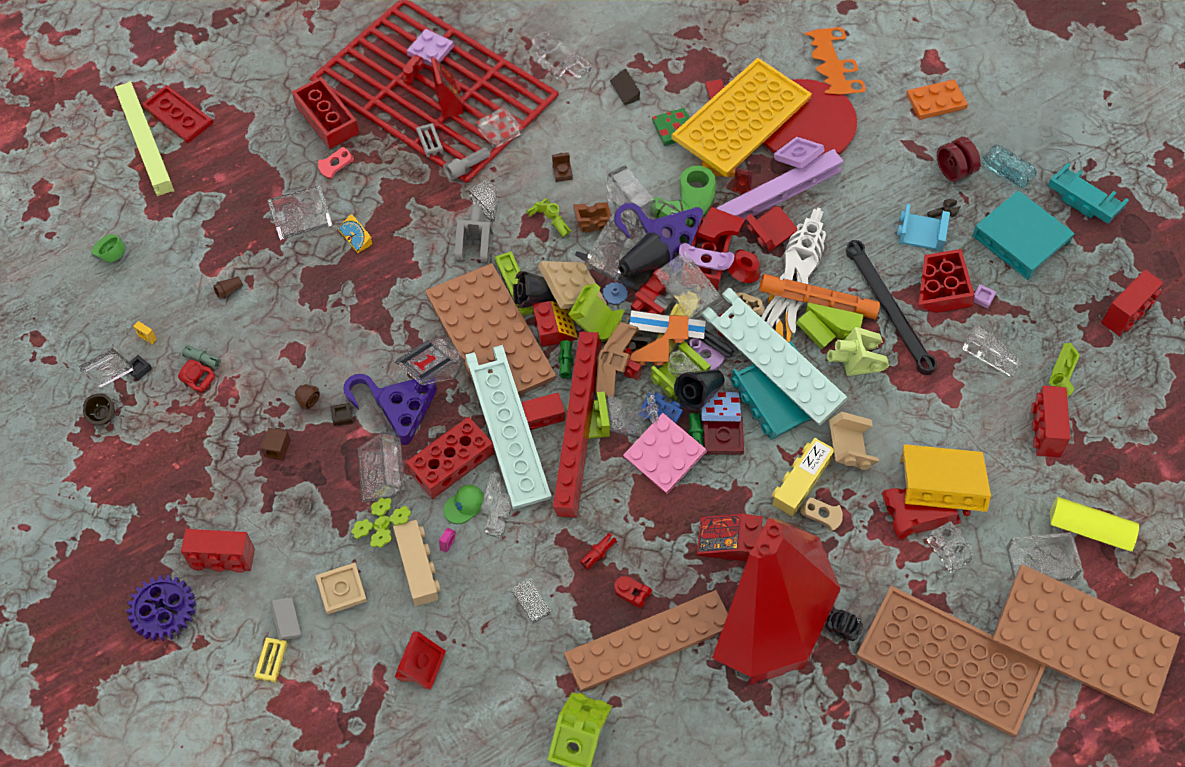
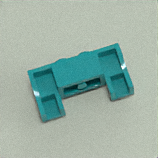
(1085, 196)

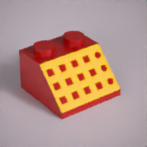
(553, 323)

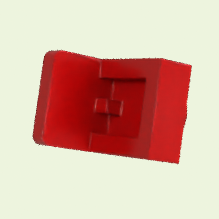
(633, 369)

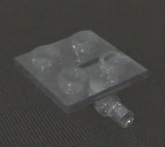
(626, 417)

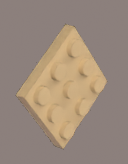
(566, 281)

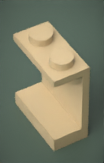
(848, 440)

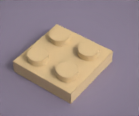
(341, 588)

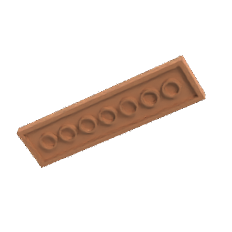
(646, 641)

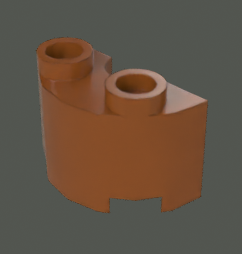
(592, 217)

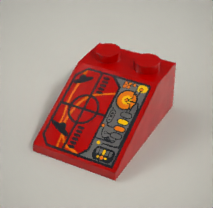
(446, 90)
(728, 536)

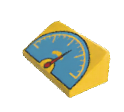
(355, 234)

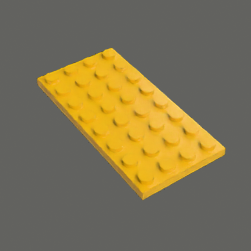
(741, 116)

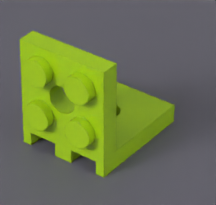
(578, 723)

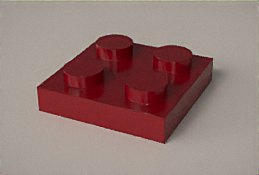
(723, 437)

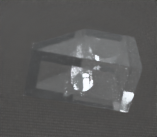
(486, 196)

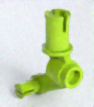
(551, 212)

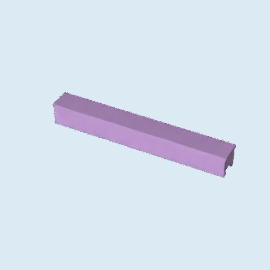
(784, 186)

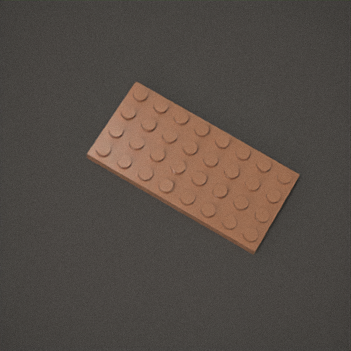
(483, 315)
(1086, 639)
(951, 661)

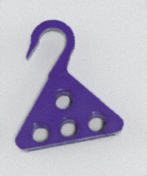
(674, 223)
(397, 414)

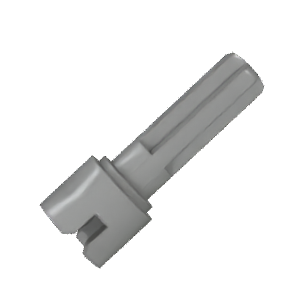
(457, 167)

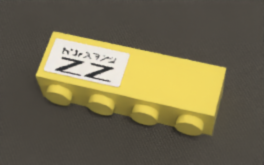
(803, 476)

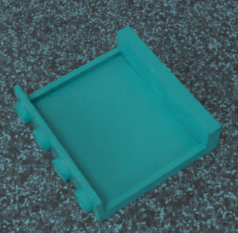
(1022, 234)
(768, 402)

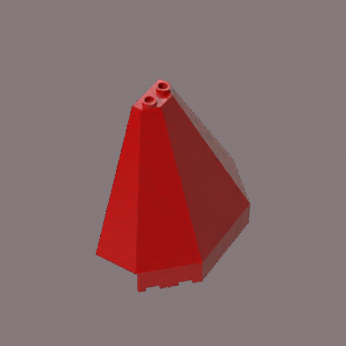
(778, 604)

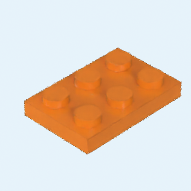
(936, 99)

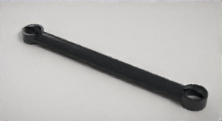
(891, 308)

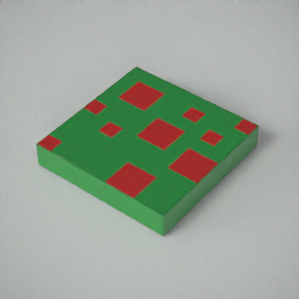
(668, 123)

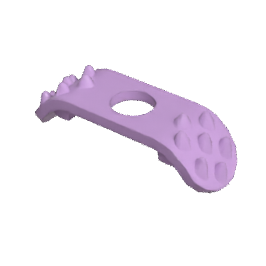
(719, 261)

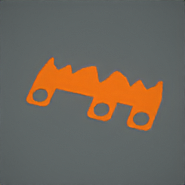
(833, 67)

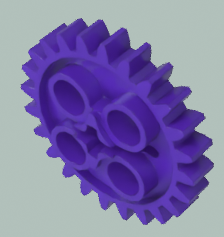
(152, 624)

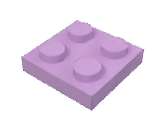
(430, 45)
(799, 152)

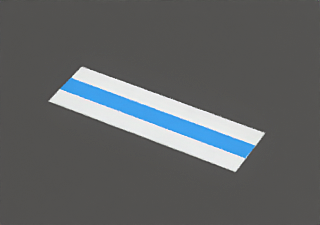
(660, 323)

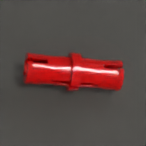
(598, 551)

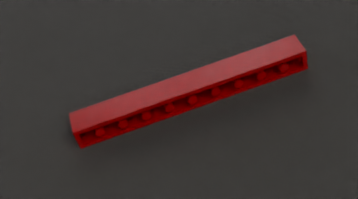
(577, 426)

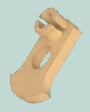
(834, 513)

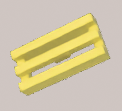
(267, 677)

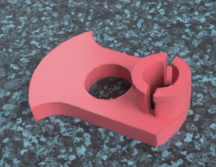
(325, 165)

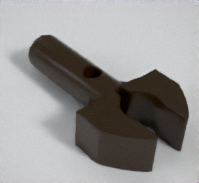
(948, 203)

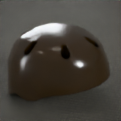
(102, 413)

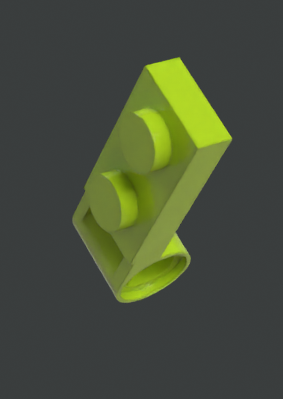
(1064, 368)

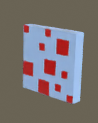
(722, 407)

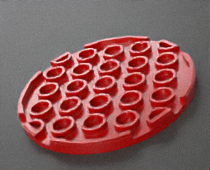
(822, 119)

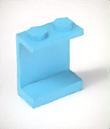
(923, 230)

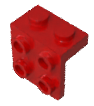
(771, 228)

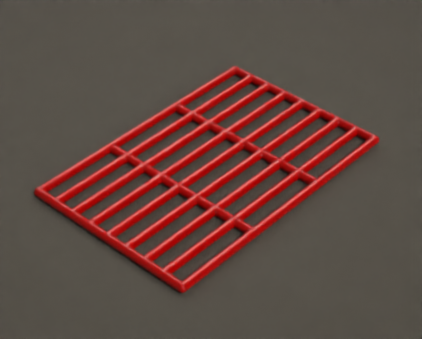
(398, 80)

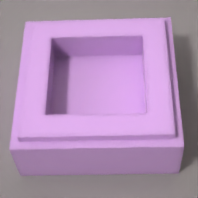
(984, 296)

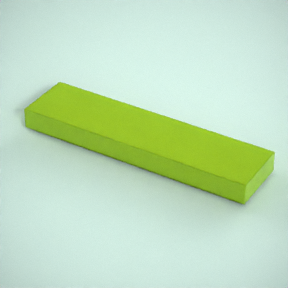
(509, 269)

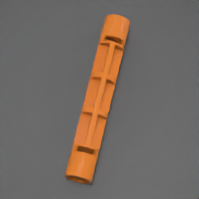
(818, 295)

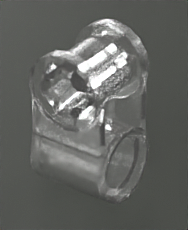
(680, 364)

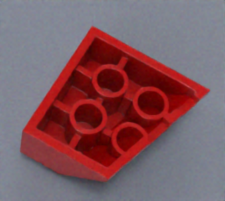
(945, 282)

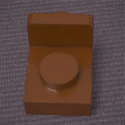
(562, 167)

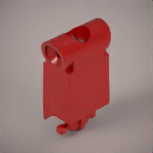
(916, 518)

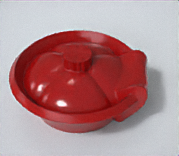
(745, 267)

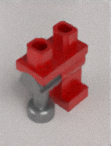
(651, 299)

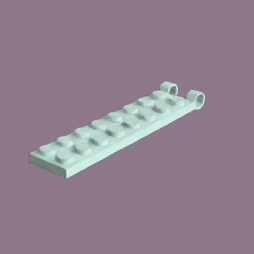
(777, 359)
(509, 430)

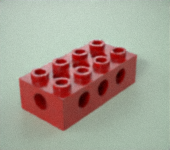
(450, 457)

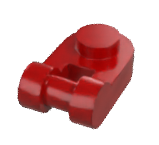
(411, 68)
(626, 586)

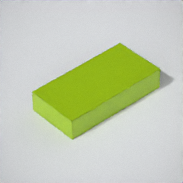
(815, 329)

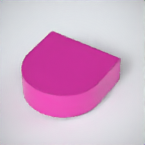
(447, 539)

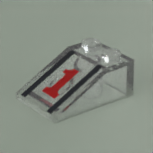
(432, 362)

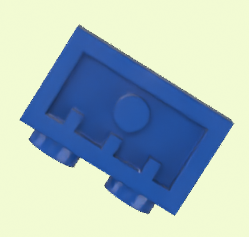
(671, 410)

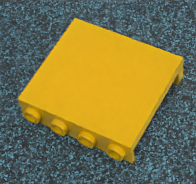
(945, 478)

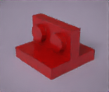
(420, 661)

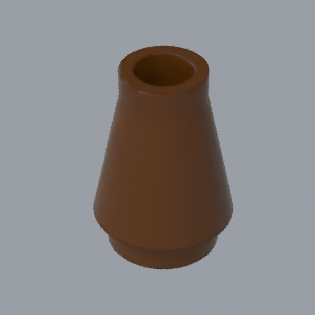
(227, 287)

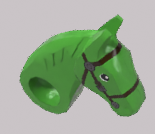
(690, 196)

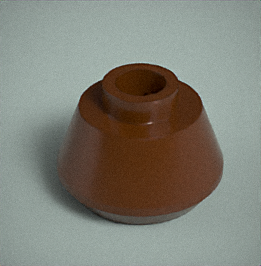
(307, 395)

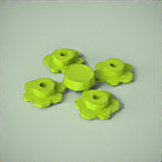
(382, 524)

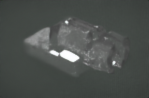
(495, 507)

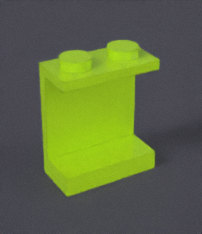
(594, 314)
(666, 379)

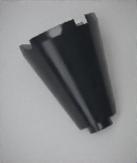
(645, 256)
(531, 290)
(698, 387)

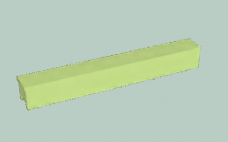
(144, 139)

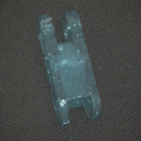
(1009, 165)

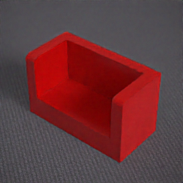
(544, 411)

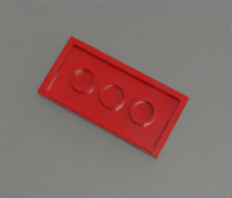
(177, 114)

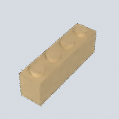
(416, 564)

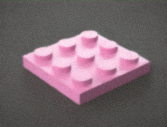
(665, 453)

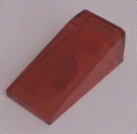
(742, 180)

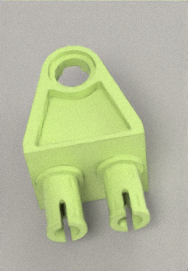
(854, 355)

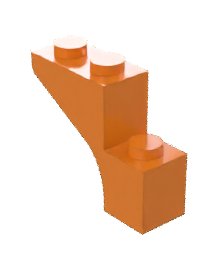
(659, 349)

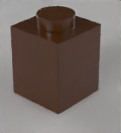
(275, 443)

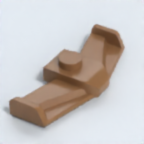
(613, 359)

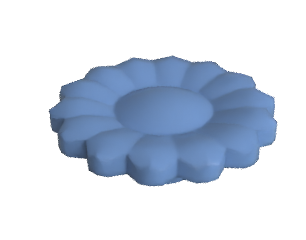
(615, 293)

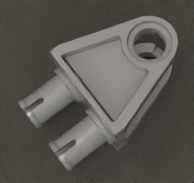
(471, 227)

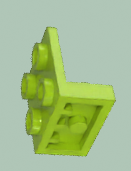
(600, 421)

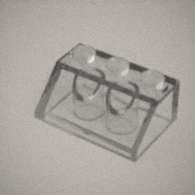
(381, 468)

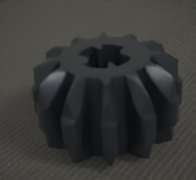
(844, 625)

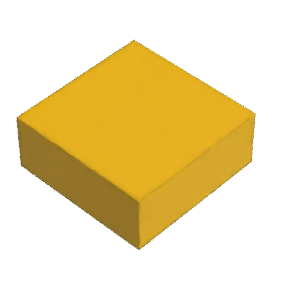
(145, 332)

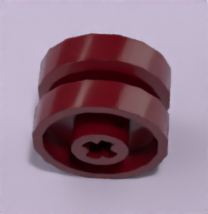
(958, 159)

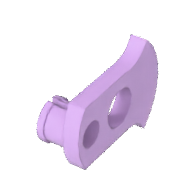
(716, 358)

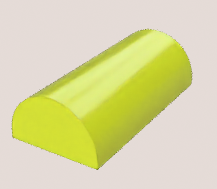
(1094, 523)

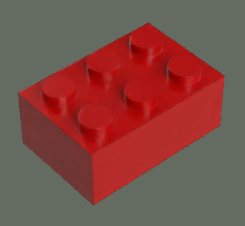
(1132, 303)
(1050, 421)
(218, 550)

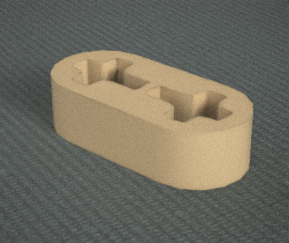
(752, 302)

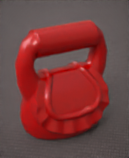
(192, 372)

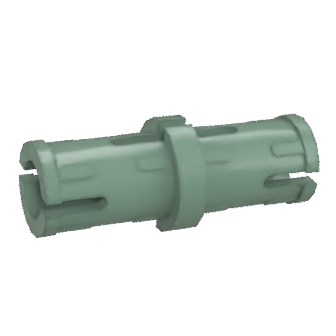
(201, 356)

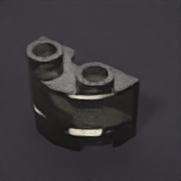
(636, 281)

